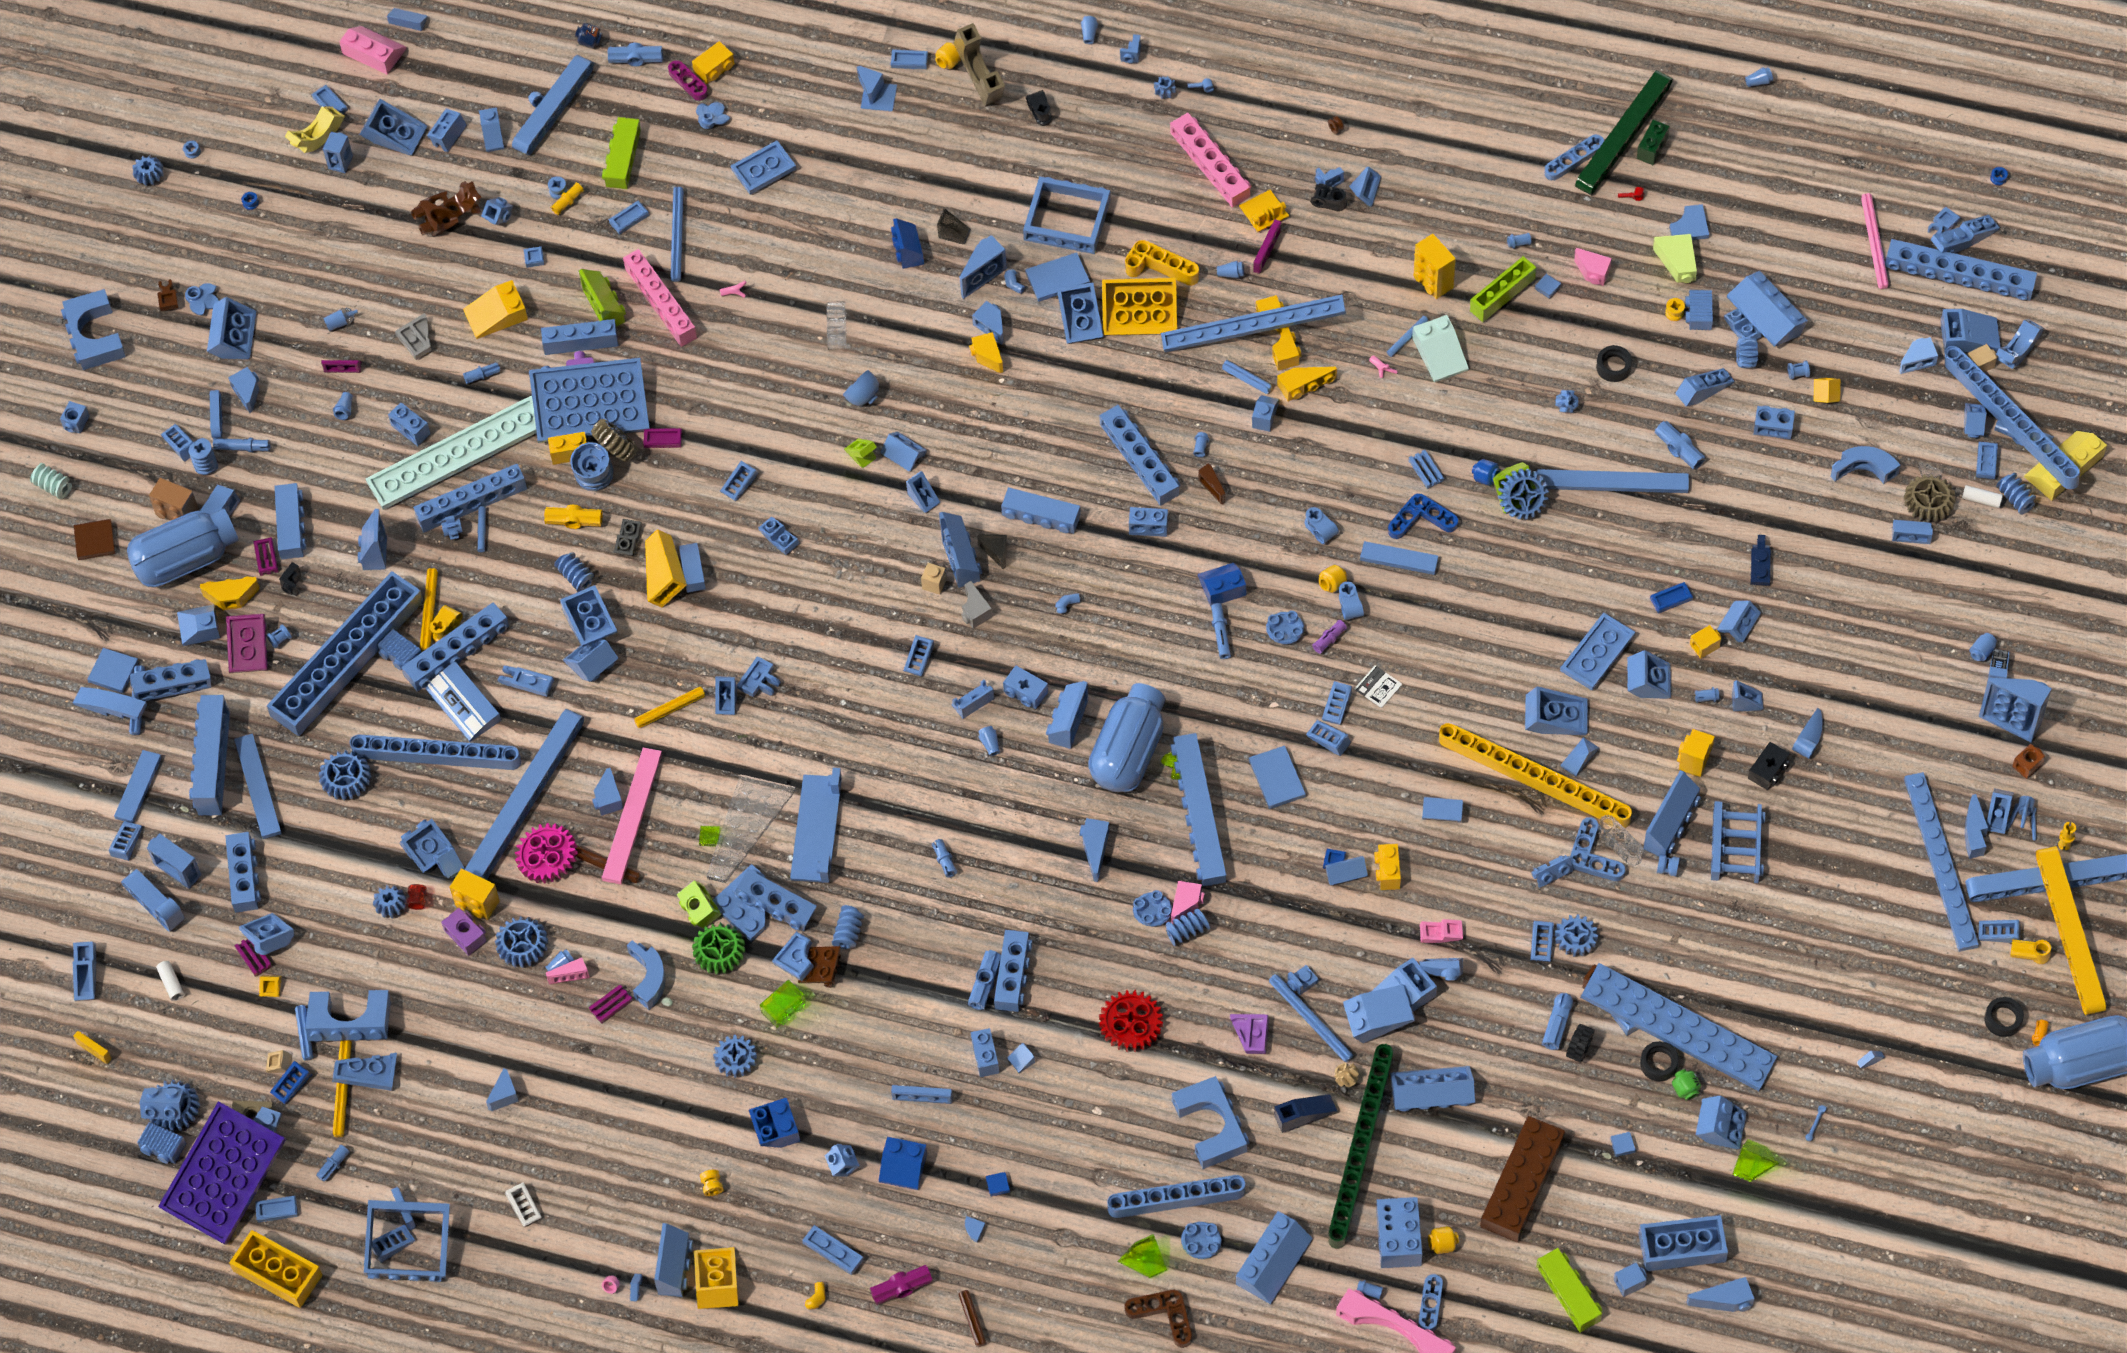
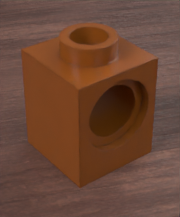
(2025, 767)

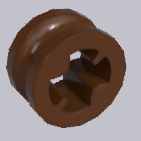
(1335, 125)

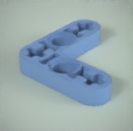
(1585, 854)

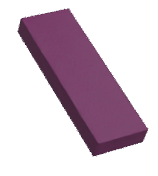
(1267, 246)

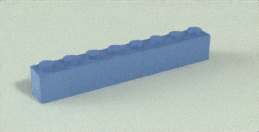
(1199, 809)

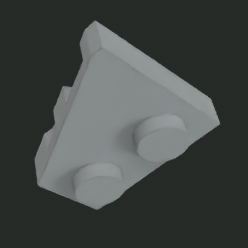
(415, 336)

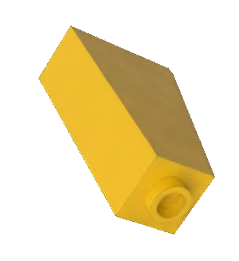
(662, 569)

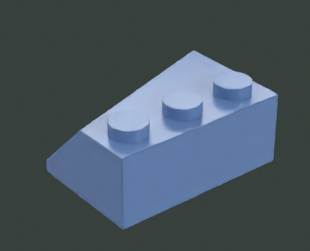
(958, 549)

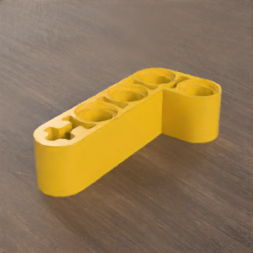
(1185, 272)

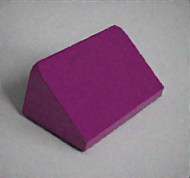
(341, 366)

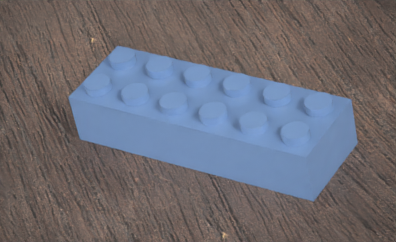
(210, 755)

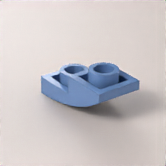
(1741, 325)
(778, 535)

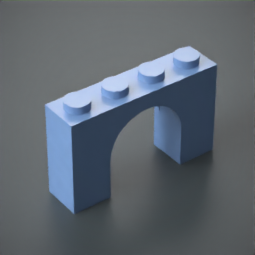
(91, 351)
(369, 1026)
(1210, 1096)

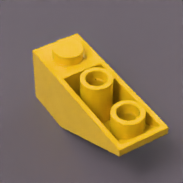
(1304, 380)

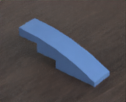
(110, 703)

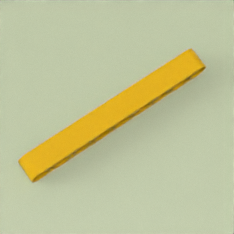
(2070, 930)

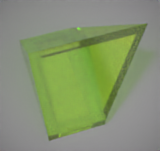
(1753, 1161)
(1144, 1257)

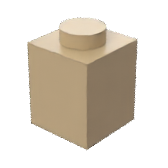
(1983, 357)
(933, 578)

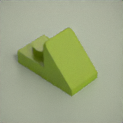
(861, 451)

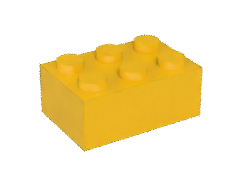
(1434, 266)

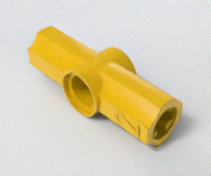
(573, 516)

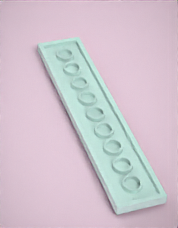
(453, 454)

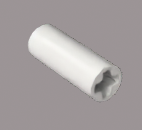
(1982, 496)
(170, 981)

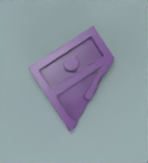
(1252, 1031)

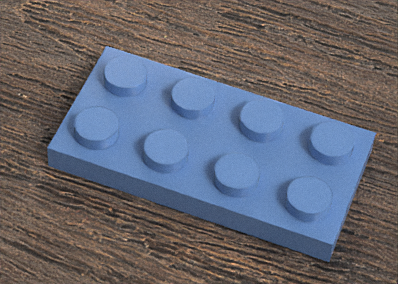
(1597, 651)

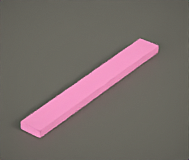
(631, 816)

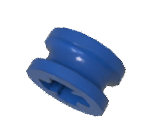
(1998, 180)
(254, 202)

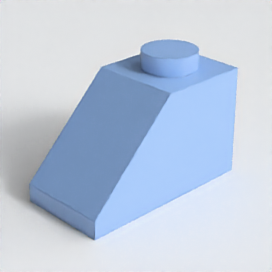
(1919, 356)

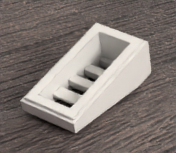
(515, 1190)

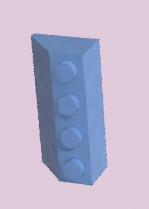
(1767, 309)
(1672, 815)
(1432, 1088)
(1273, 1258)

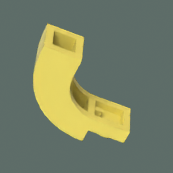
(317, 133)

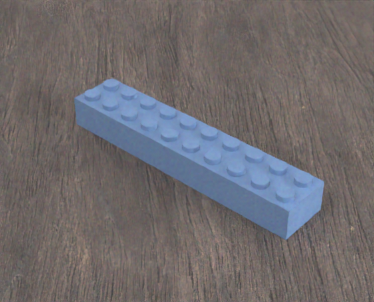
(344, 653)

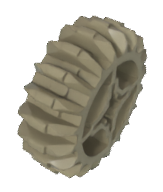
(614, 440)
(1940, 494)

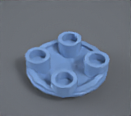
(1285, 627)
(1152, 909)
(1201, 1240)

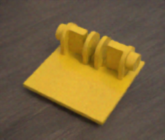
(1263, 210)

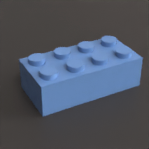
(1683, 1243)

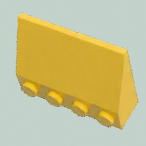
(1139, 306)

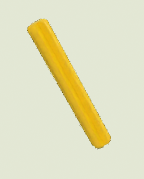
(669, 707)

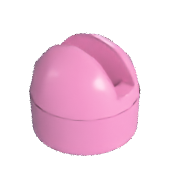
(610, 1288)

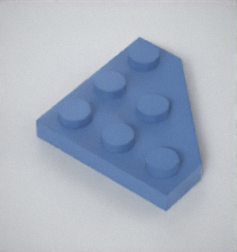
(741, 914)

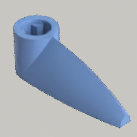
(1810, 735)

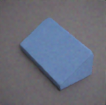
(407, 19)

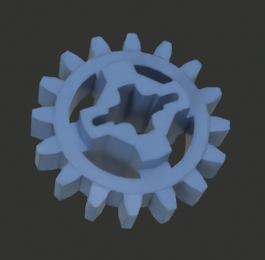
(1571, 943)
(743, 1059)

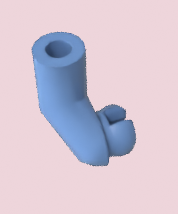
(1065, 600)

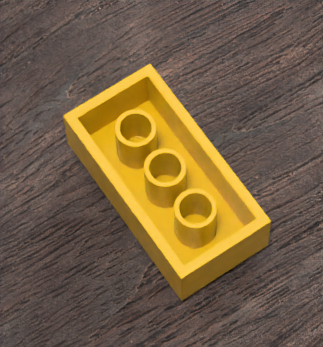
(275, 1269)

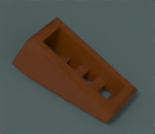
(1211, 482)

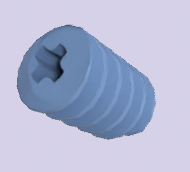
(203, 457)
(2016, 494)
(574, 571)
(1186, 925)
(847, 927)

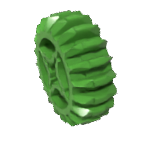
(704, 954)

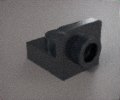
(289, 578)

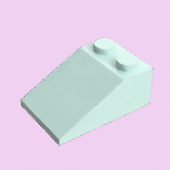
(1439, 348)

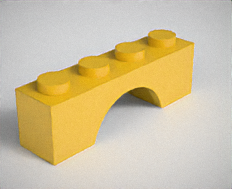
(1284, 351)

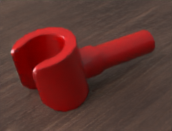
(1637, 195)

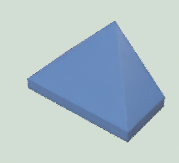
(1366, 185)
(1579, 757)

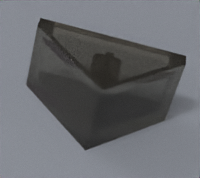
(951, 228)
(995, 547)

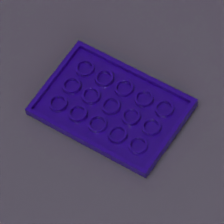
(222, 1173)

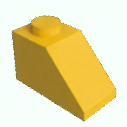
(986, 352)

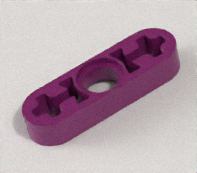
(688, 87)

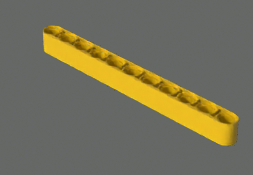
(1527, 769)

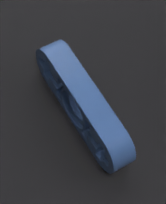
(216, 414)
(1427, 1289)

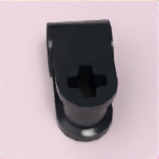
(1039, 107)
(1328, 198)

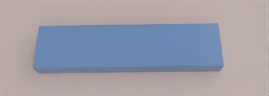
(1399, 558)
(137, 786)

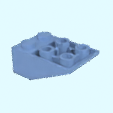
(1969, 330)
(1416, 981)

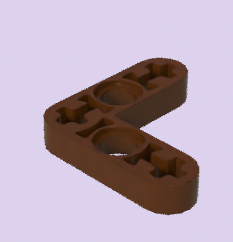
(1170, 1308)

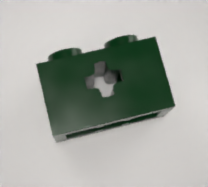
(1653, 142)

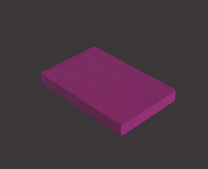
(246, 643)

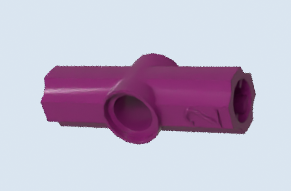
(901, 1284)

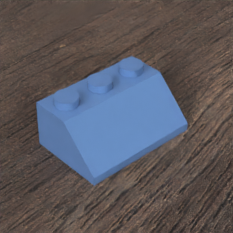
(231, 330)
(1068, 714)
(673, 1261)

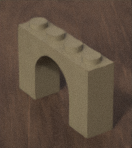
(988, 85)

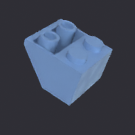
(1721, 1122)

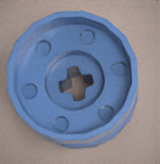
(588, 458)

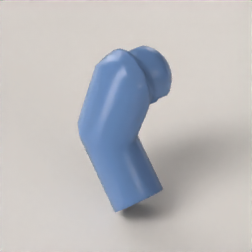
(1010, 280)

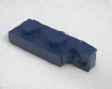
(1760, 563)

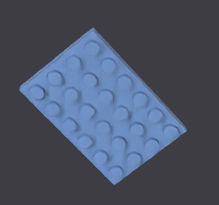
(580, 395)

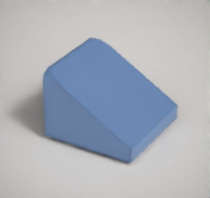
(1021, 1058)

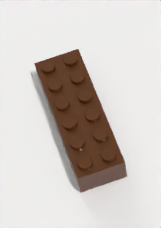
(1522, 1179)

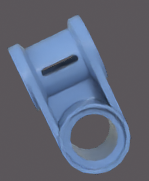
(1320, 525)
(1350, 603)

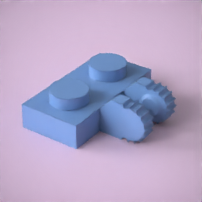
(756, 676)

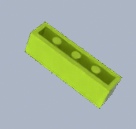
(622, 153)
(1502, 289)
(1569, 1290)

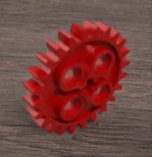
(1133, 1004)

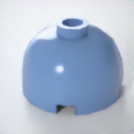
(863, 390)

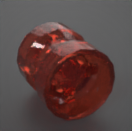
(416, 896)

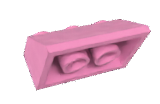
(371, 48)

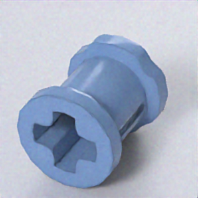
(1799, 369)
(279, 636)

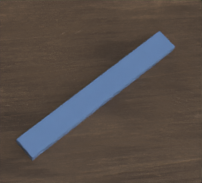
(1615, 481)

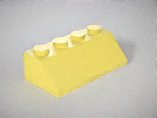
(2082, 449)

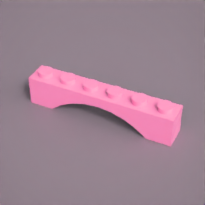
(1360, 1310)

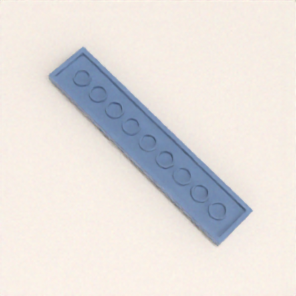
(1678, 1027)

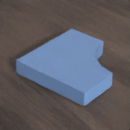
(1692, 223)
(794, 956)

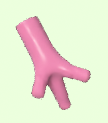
(733, 290)
(1381, 366)

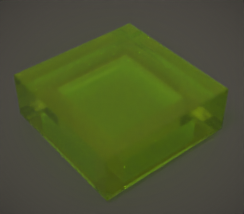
(709, 835)

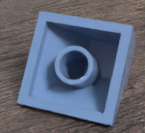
(198, 625)

